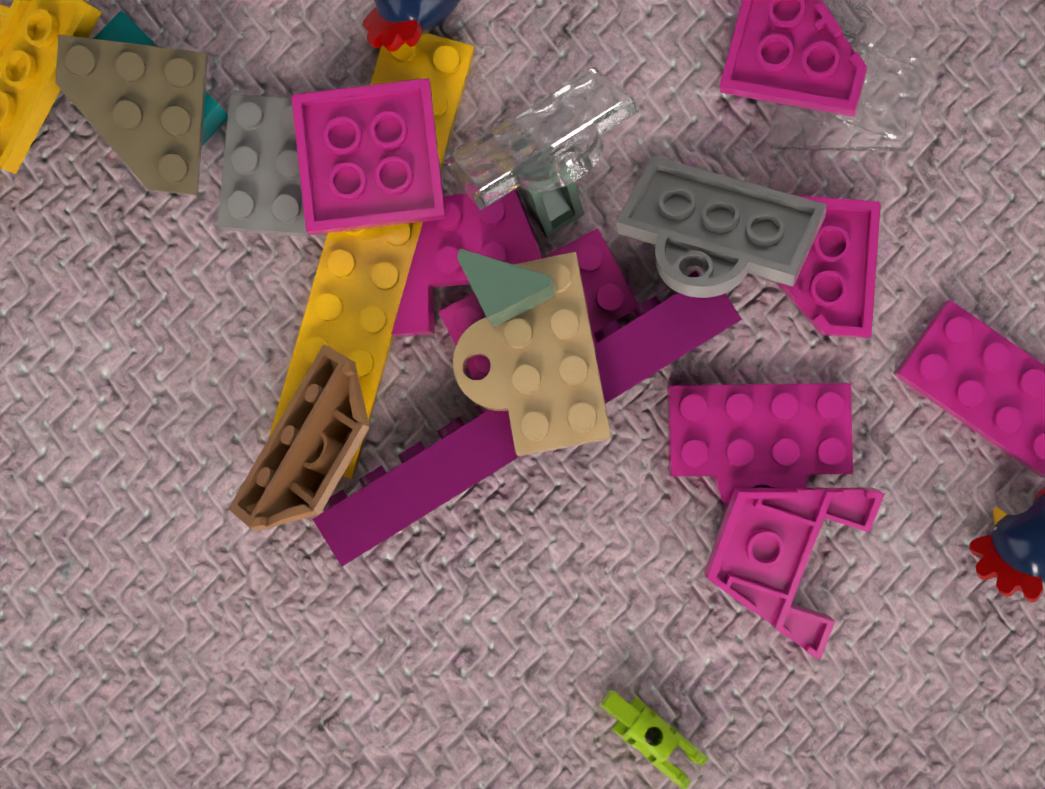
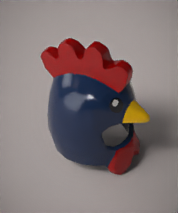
(404, 21)
(1015, 551)

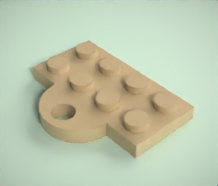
(541, 366)

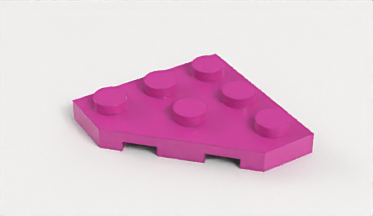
(793, 57)
(840, 270)

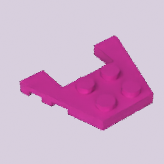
(496, 232)
(768, 545)

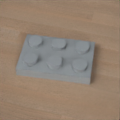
(261, 168)

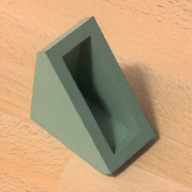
(554, 208)
(504, 287)

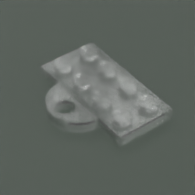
(545, 143)

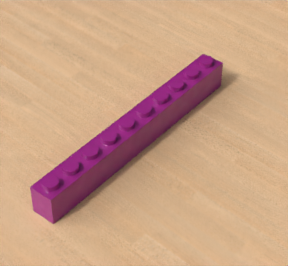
(487, 444)

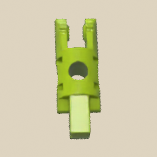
(633, 723)

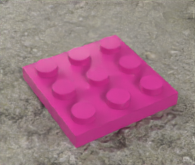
(368, 156)

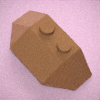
(306, 447)

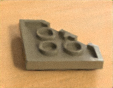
(142, 104)

